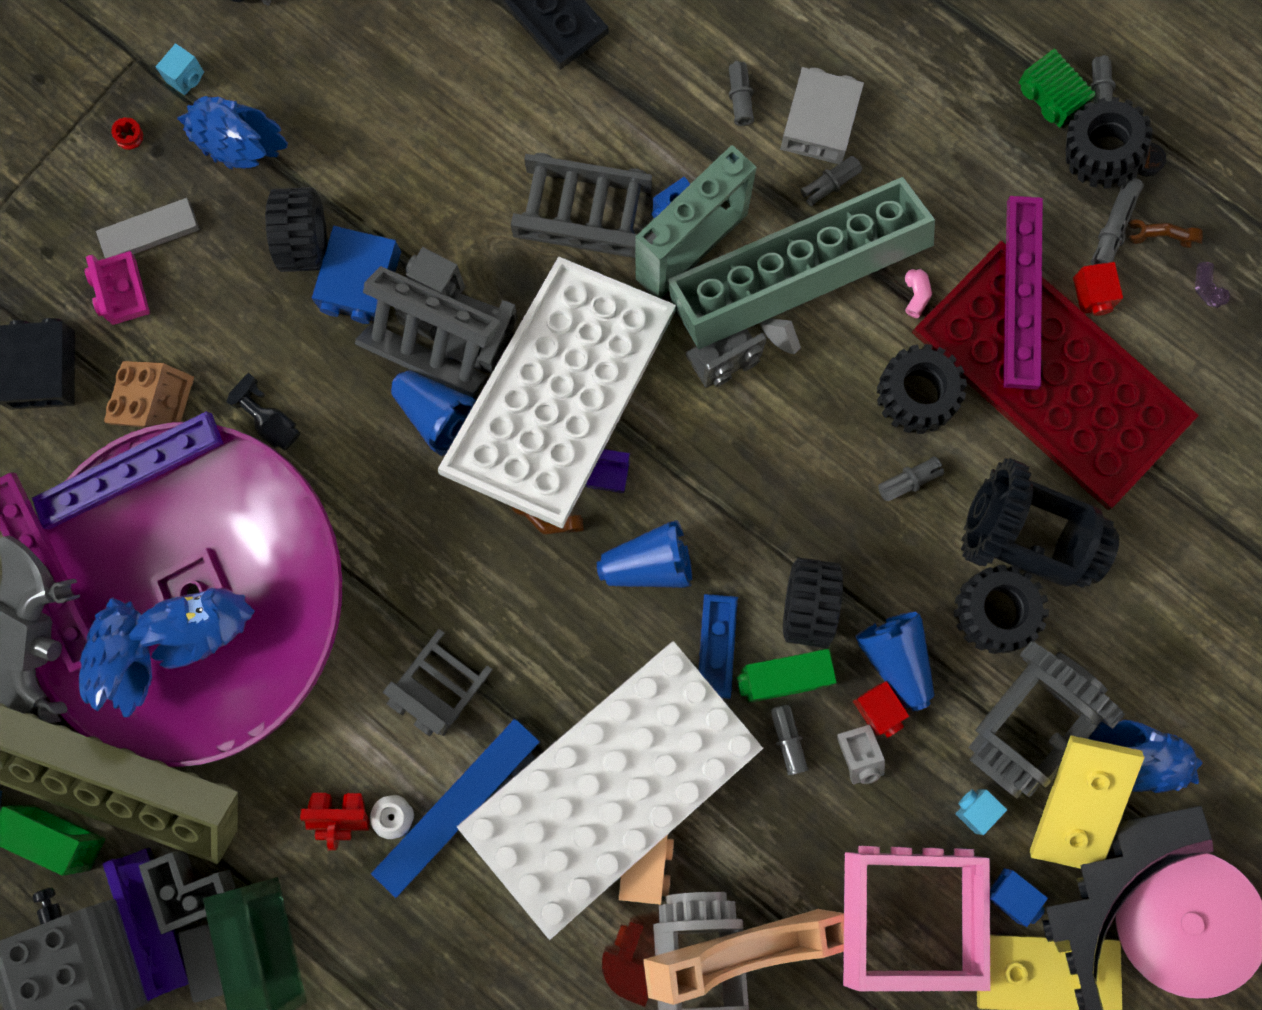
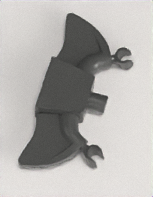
(26, 630)

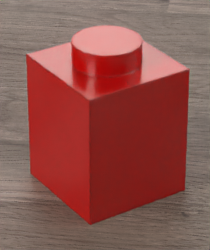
(1098, 288)
(881, 710)

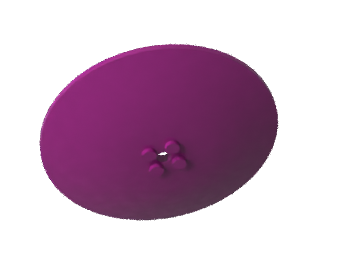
(218, 521)

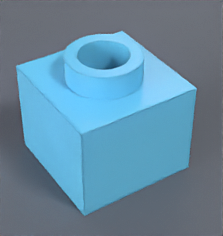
(180, 69)
(980, 810)

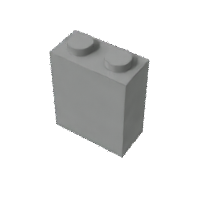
(822, 115)

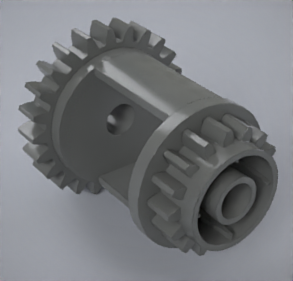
(1068, 684)

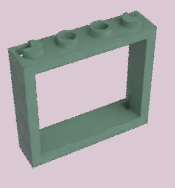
(694, 221)

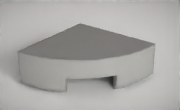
(781, 334)

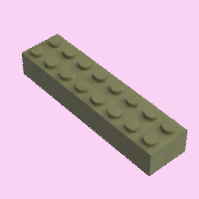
(116, 786)

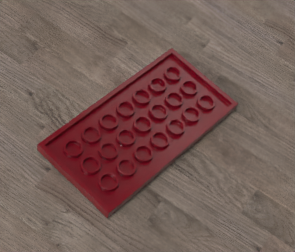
(1095, 404)

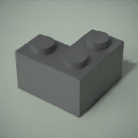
(437, 274)
(176, 893)

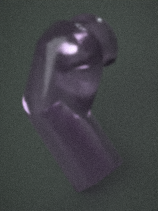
(1207, 289)

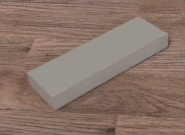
(148, 229)

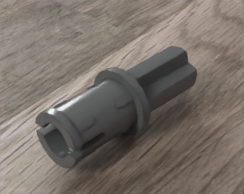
(1102, 79)
(741, 94)
(831, 180)
(911, 479)
(789, 739)

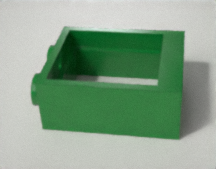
(786, 676)
(48, 839)

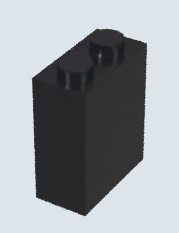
(37, 364)

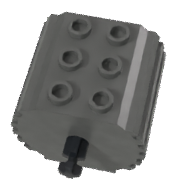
(70, 961)

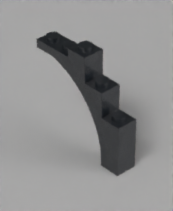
(1141, 850)

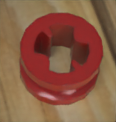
(124, 125)

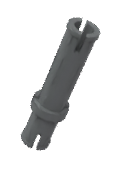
(1113, 234)

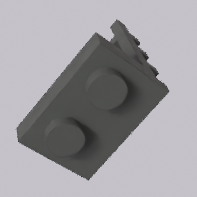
(424, 705)

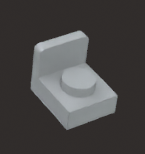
(862, 755)

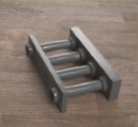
(591, 235)
(436, 309)

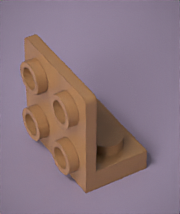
(148, 395)

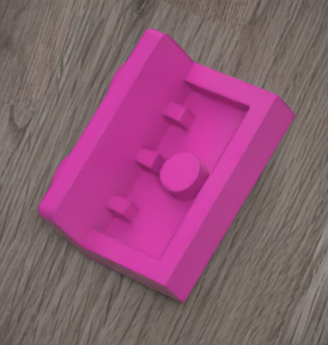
(117, 287)

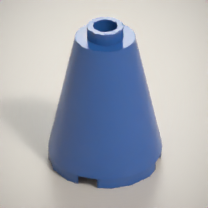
(432, 408)
(649, 560)
(901, 658)

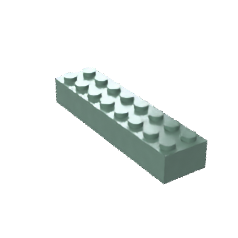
(801, 262)

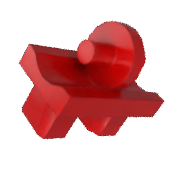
(335, 824)

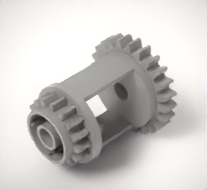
(700, 914)

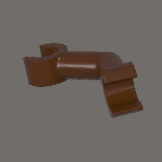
(1184, 235)
(572, 525)

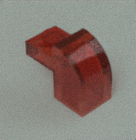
(622, 971)

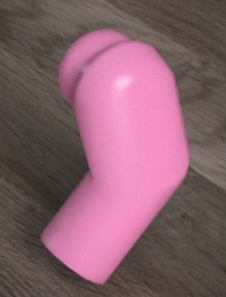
(922, 291)

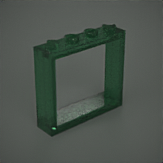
(255, 948)

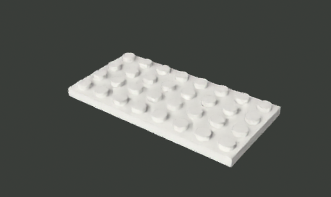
(558, 392)
(609, 789)

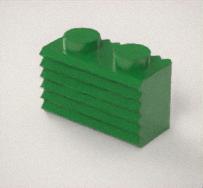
(1055, 88)

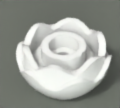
(402, 813)

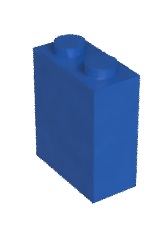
(346, 266)

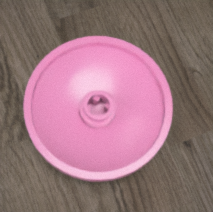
(1194, 928)

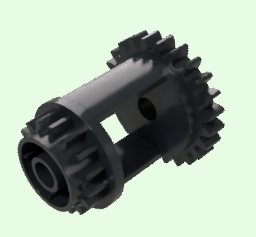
(1000, 510)

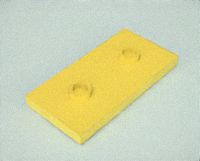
(1086, 802)
(1035, 976)

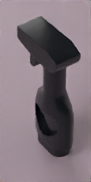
(269, 422)

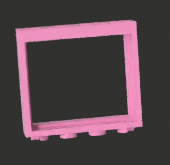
(975, 922)

